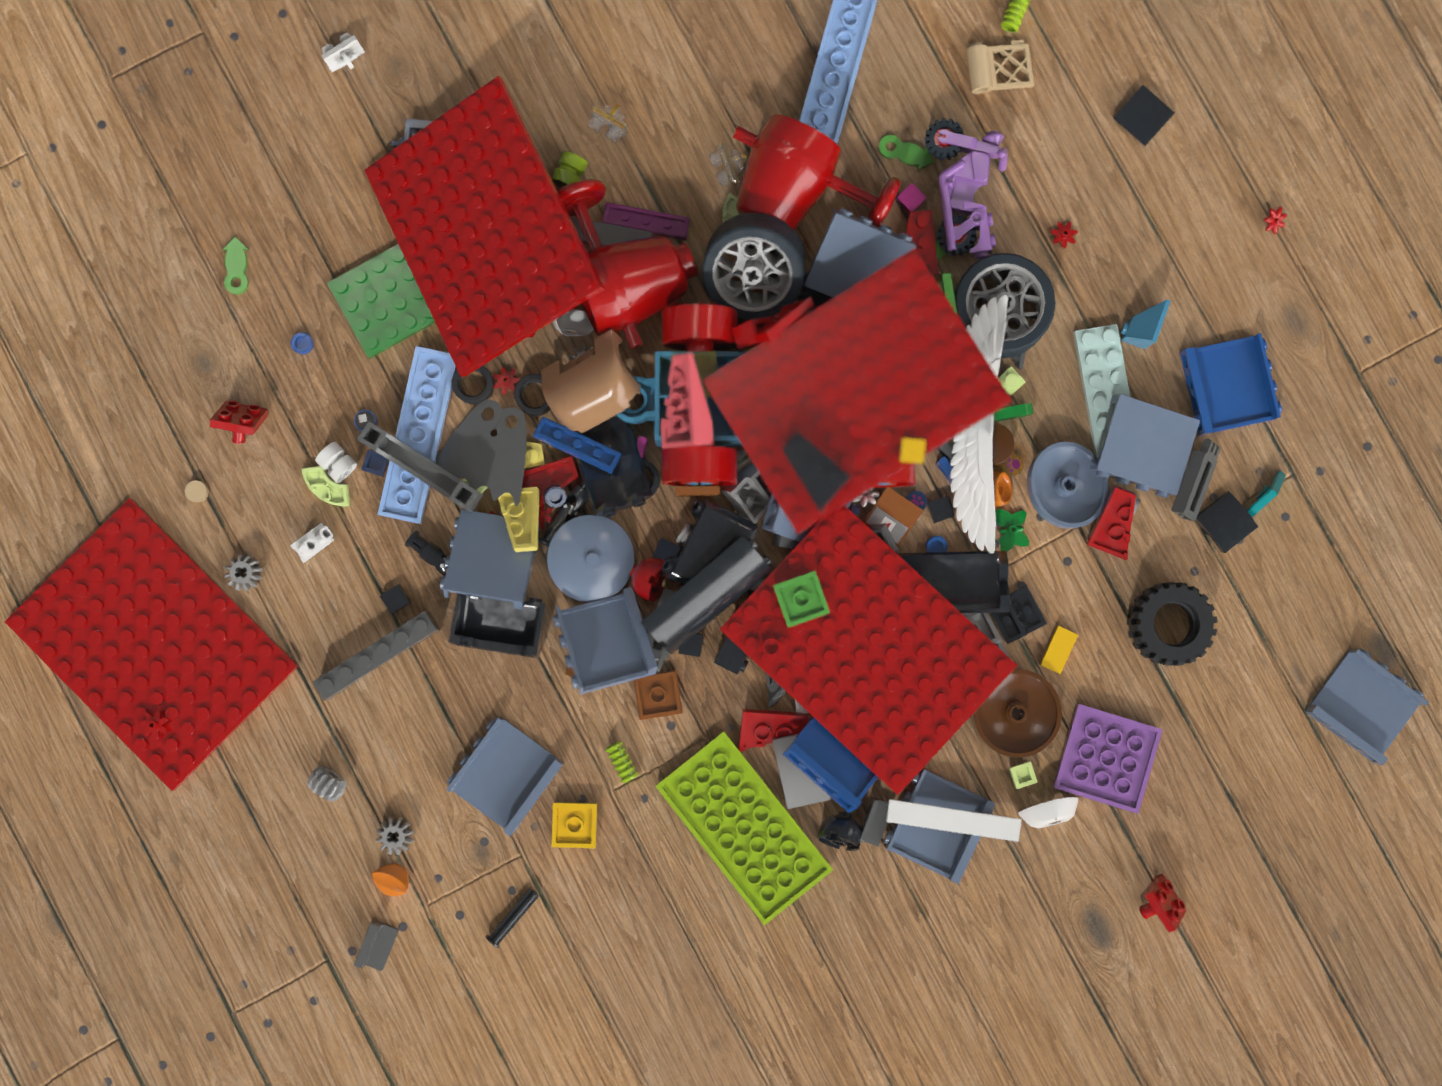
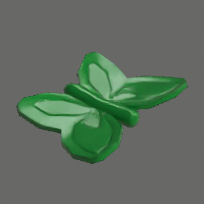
(1012, 530)

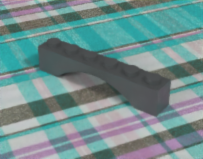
(420, 466)
(375, 655)

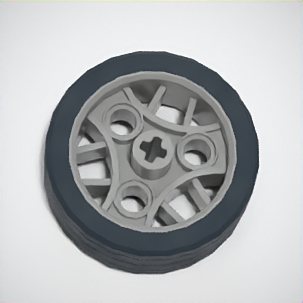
(754, 265)
(1021, 273)

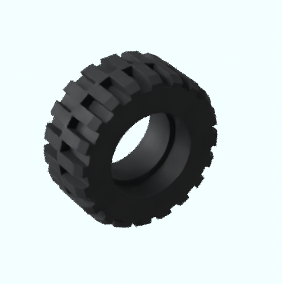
(1200, 623)

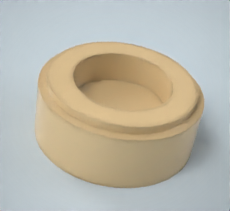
(196, 491)

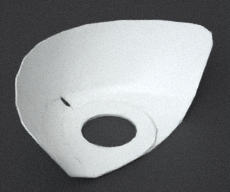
(574, 321)
(1045, 813)

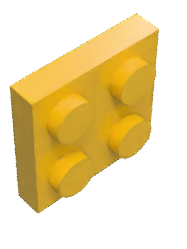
(574, 825)

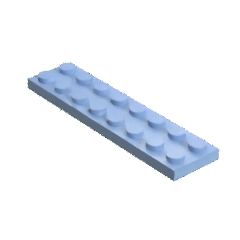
(837, 65)
(419, 428)

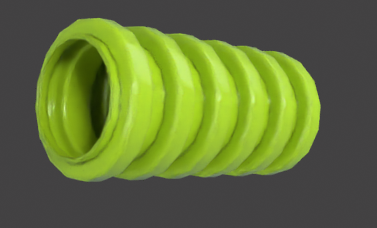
(1014, 15)
(621, 762)

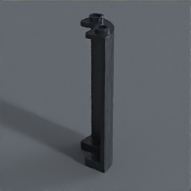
(628, 482)
(966, 579)
(707, 594)

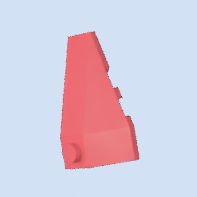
(687, 412)

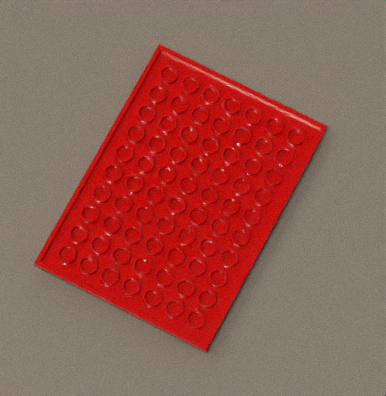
(483, 228)
(855, 382)
(148, 633)
(890, 661)

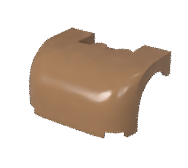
(590, 386)

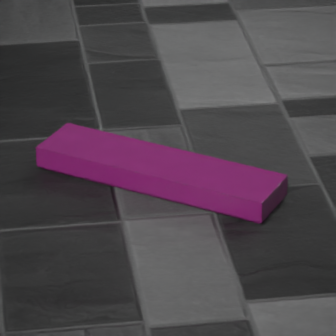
(647, 220)

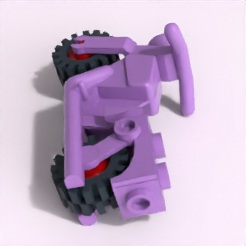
(961, 182)

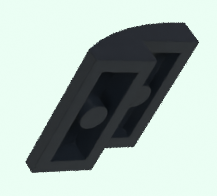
(1144, 115)
(1226, 522)
(1022, 617)

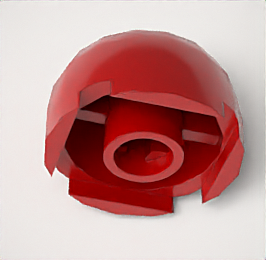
(647, 578)

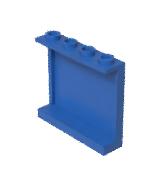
(1230, 384)
(830, 765)

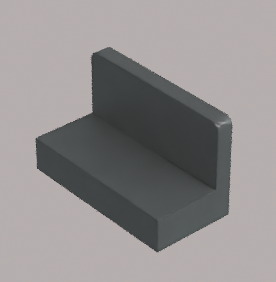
(874, 822)
(376, 946)

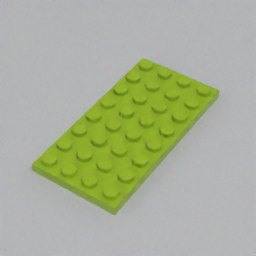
(744, 828)

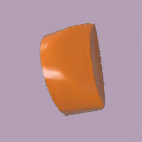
(1002, 488)
(391, 879)

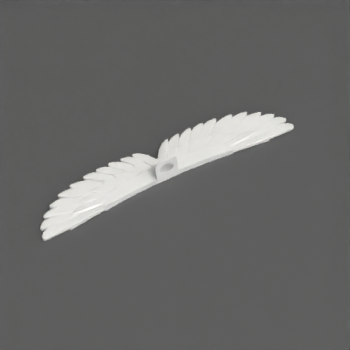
(974, 447)

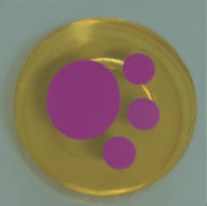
(1013, 466)

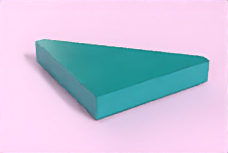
(1267, 494)

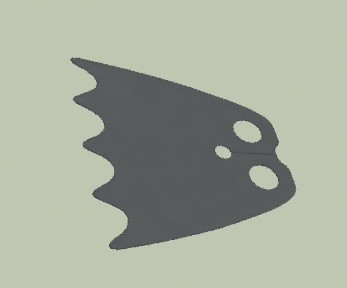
(488, 459)

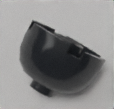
(840, 831)

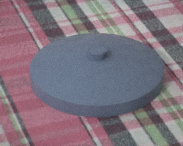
(1064, 487)
(590, 558)

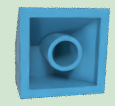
(1145, 327)

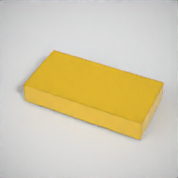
(1058, 649)

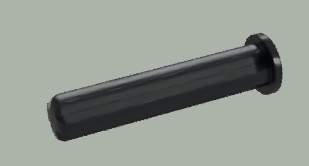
(512, 917)

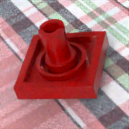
(239, 419)
(1164, 903)

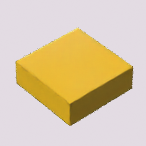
(912, 451)

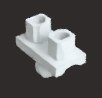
(342, 54)
(313, 542)

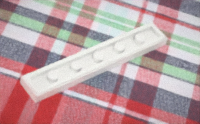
(953, 820)

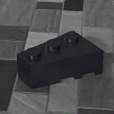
(815, 470)

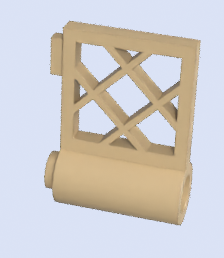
(982, 67)

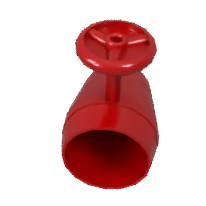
(792, 170)
(636, 274)

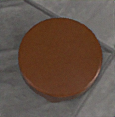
(1002, 444)

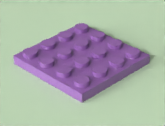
(1107, 758)

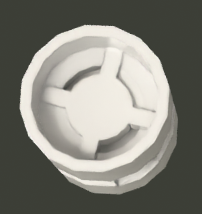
(337, 463)

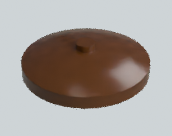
(1019, 715)

